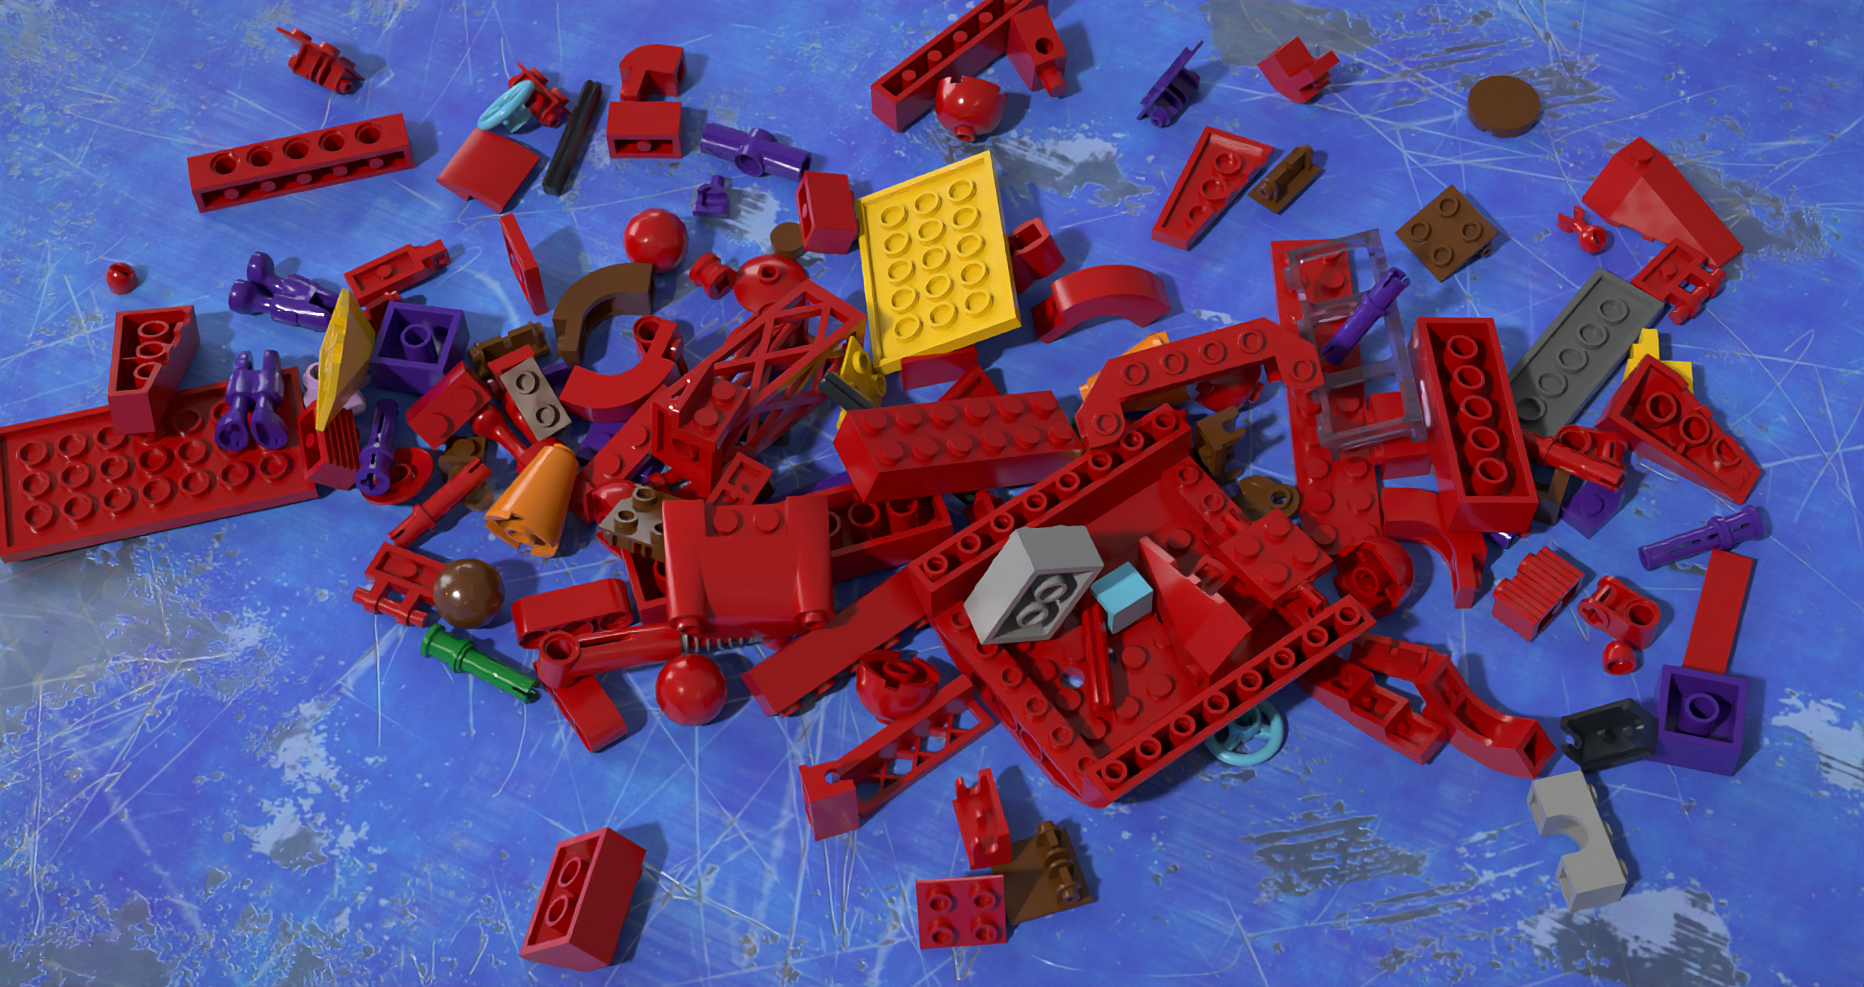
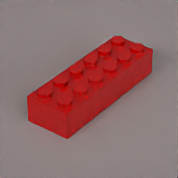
(1472, 425)
(955, 445)

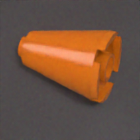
(536, 502)

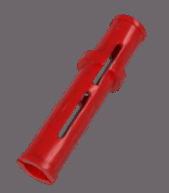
(1553, 453)
(439, 504)

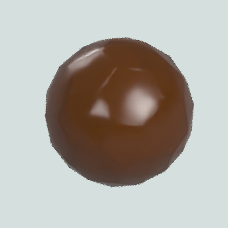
(468, 593)

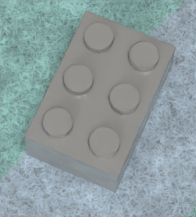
(1033, 584)

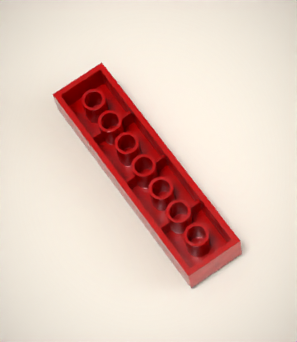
(861, 542)

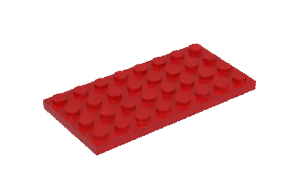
(82, 485)

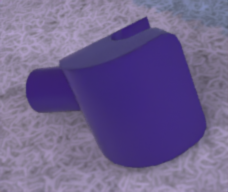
(712, 199)

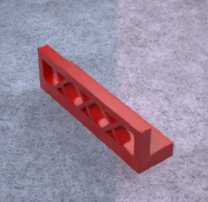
(909, 731)

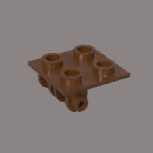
(1447, 233)
(637, 523)
(1042, 876)

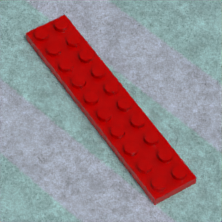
(1341, 495)

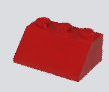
(584, 901)

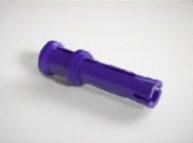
(377, 456)
(1717, 529)

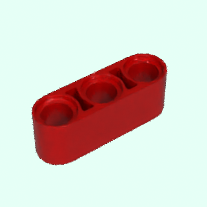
(574, 609)
(588, 711)

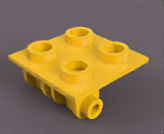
(860, 373)

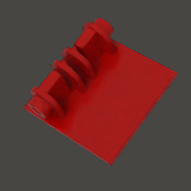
(321, 63)
(961, 911)

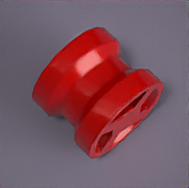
(712, 276)

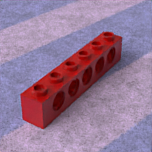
(300, 163)

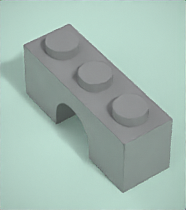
(1569, 808)

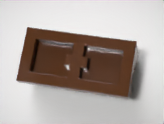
(1215, 445)

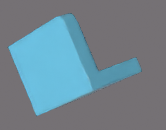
(1123, 596)

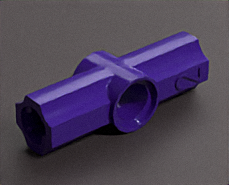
(755, 152)

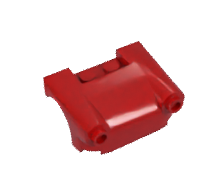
(747, 568)

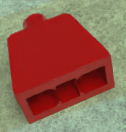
(1037, 51)

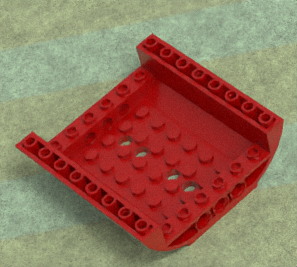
(1120, 495)

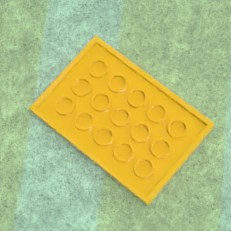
(936, 263)

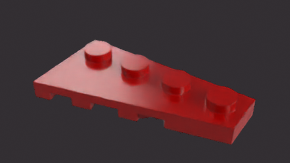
(1208, 184)

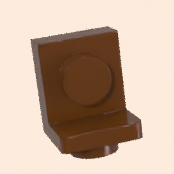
(461, 452)

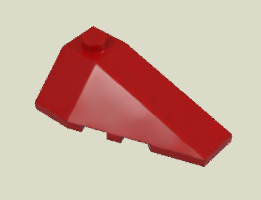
(1654, 198)
(1677, 431)
(1202, 628)

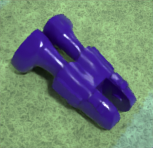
(295, 299)
(252, 389)

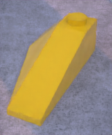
(342, 358)

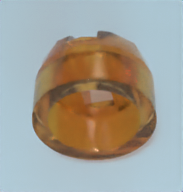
(480, 499)

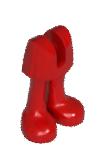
(491, 424)

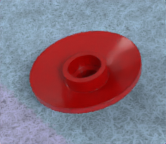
(754, 287)
(408, 476)

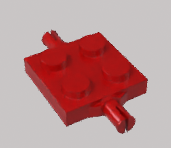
(1274, 559)

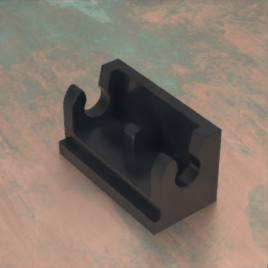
(1610, 735)

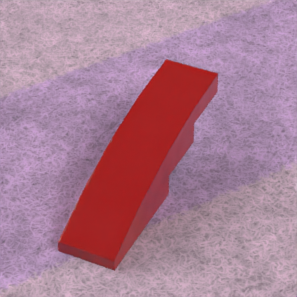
(1372, 709)

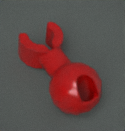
(1590, 237)

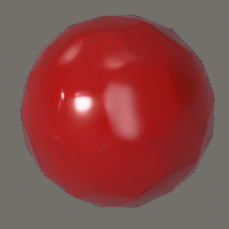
(656, 238)
(691, 689)

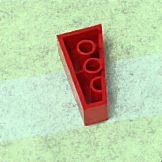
(148, 364)

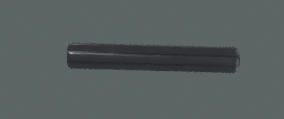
(572, 138)

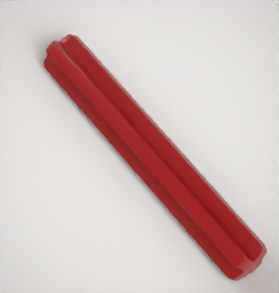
(1096, 652)

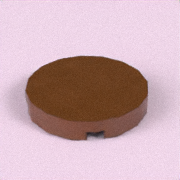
(1503, 106)

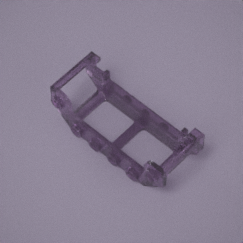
(1397, 365)

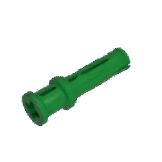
(464, 656)

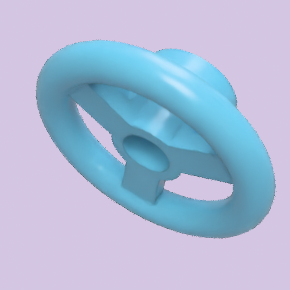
(509, 108)
(1254, 729)

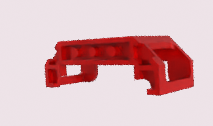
(1191, 362)

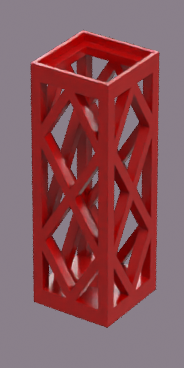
(784, 353)

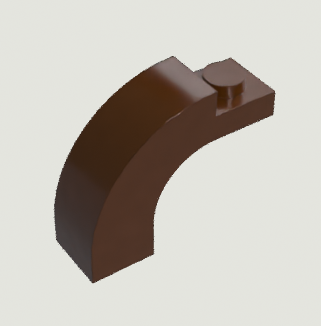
(597, 297)

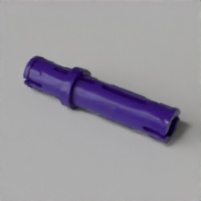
(1373, 306)

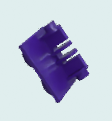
(1171, 90)

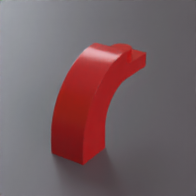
(1100, 292)
(619, 396)
(1419, 518)
(1488, 736)

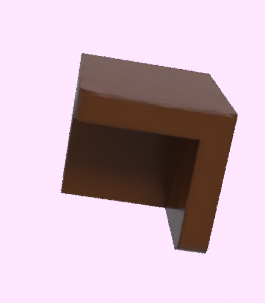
(1551, 497)

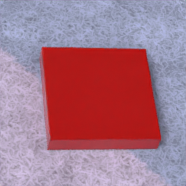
(523, 264)

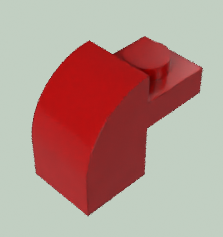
(652, 70)
(1296, 72)

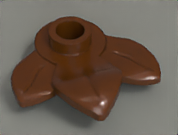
(1260, 494)

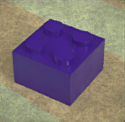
(417, 346)
(1699, 719)

